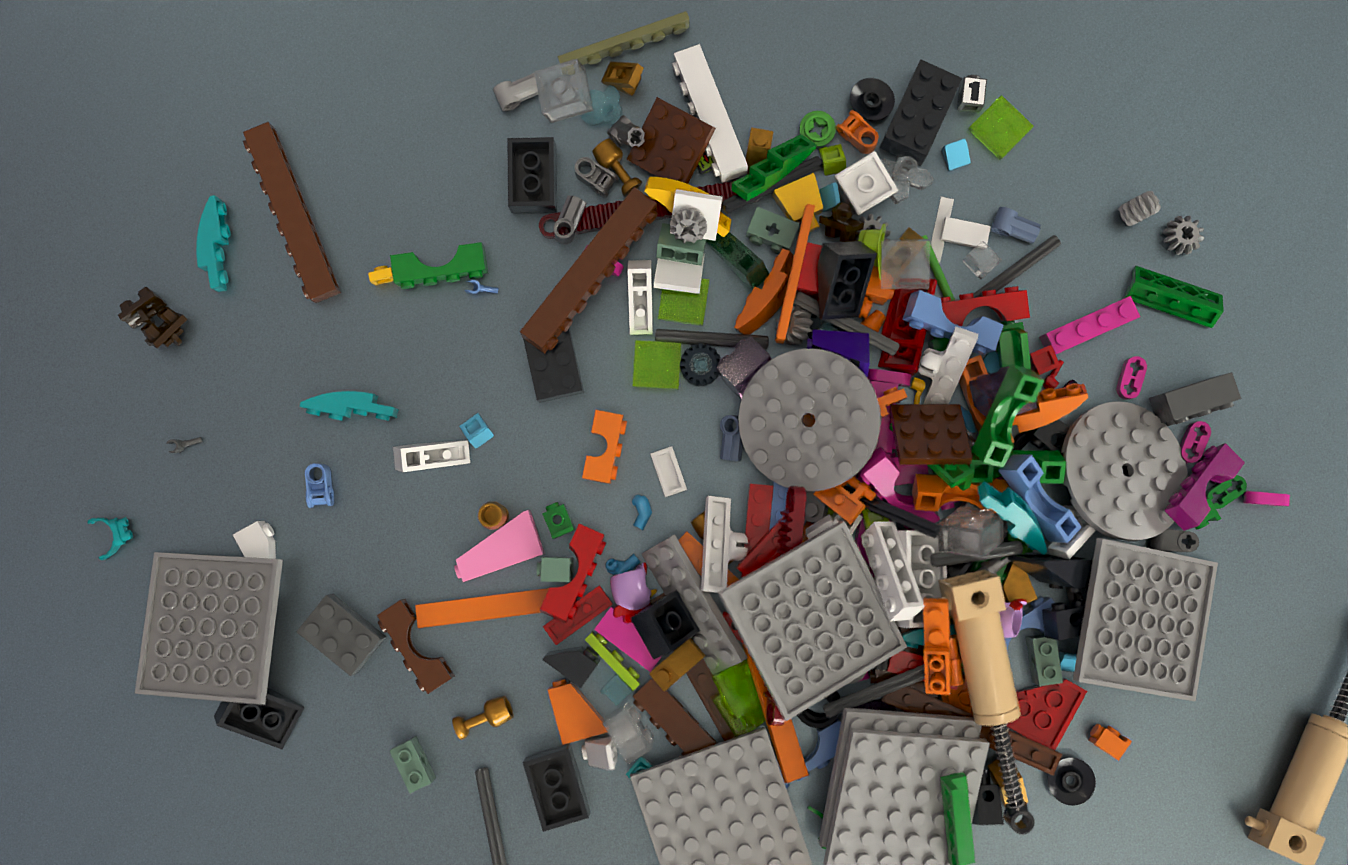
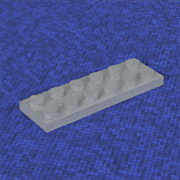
(676, 572)

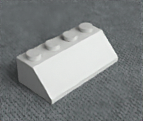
(918, 551)

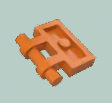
(844, 503)

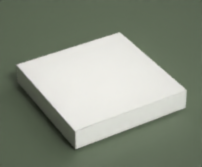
(866, 183)
(705, 204)
(678, 276)

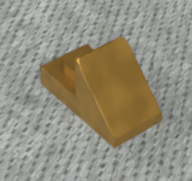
(623, 76)
(758, 146)

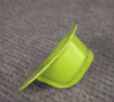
(873, 240)

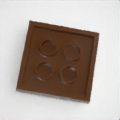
(671, 142)
(930, 434)

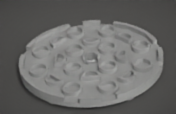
(843, 411)
(1094, 457)

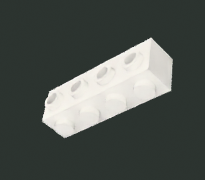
(892, 571)

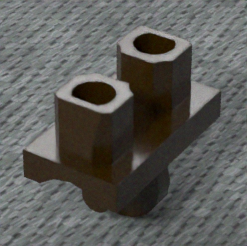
(841, 223)
(142, 310)
(167, 332)

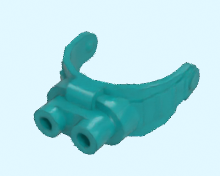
(120, 533)

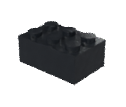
(532, 175)
(556, 371)
(556, 787)

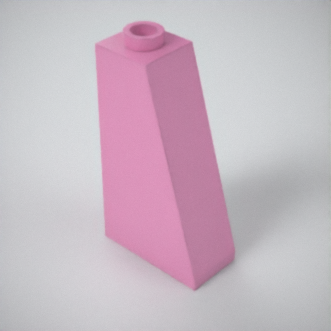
(505, 547)

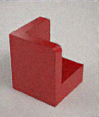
(1043, 360)

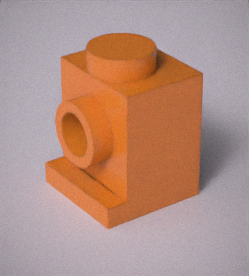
(1109, 741)

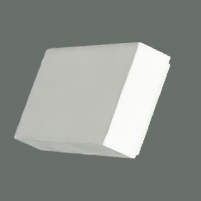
(964, 232)
(668, 471)

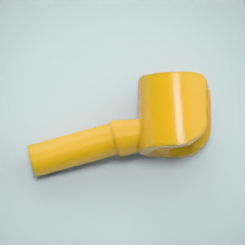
(918, 385)

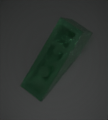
(740, 259)

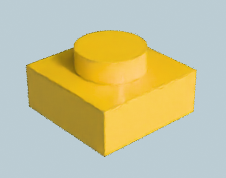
(381, 275)

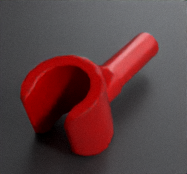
(1050, 381)

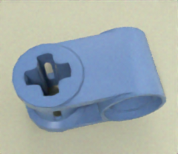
(319, 487)

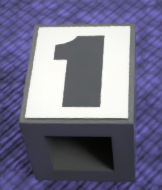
(972, 93)

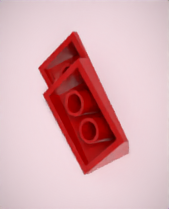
(909, 339)

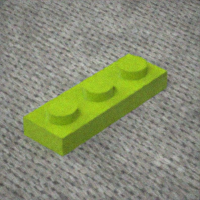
(614, 660)

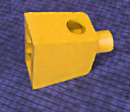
(796, 195)

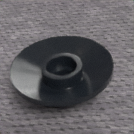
(875, 91)
(1082, 786)

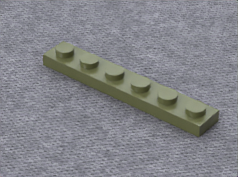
(632, 39)

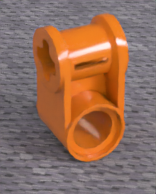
(856, 128)

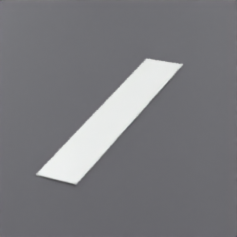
(944, 210)

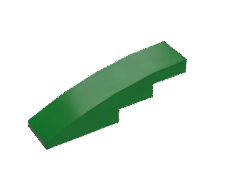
(775, 167)

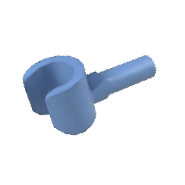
(477, 287)

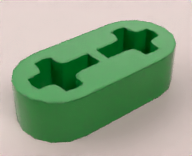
(1228, 496)

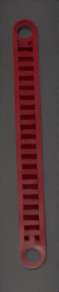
(596, 216)
(792, 537)

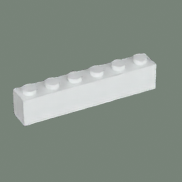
(708, 107)

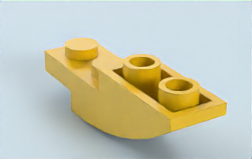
(664, 192)

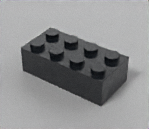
(921, 112)

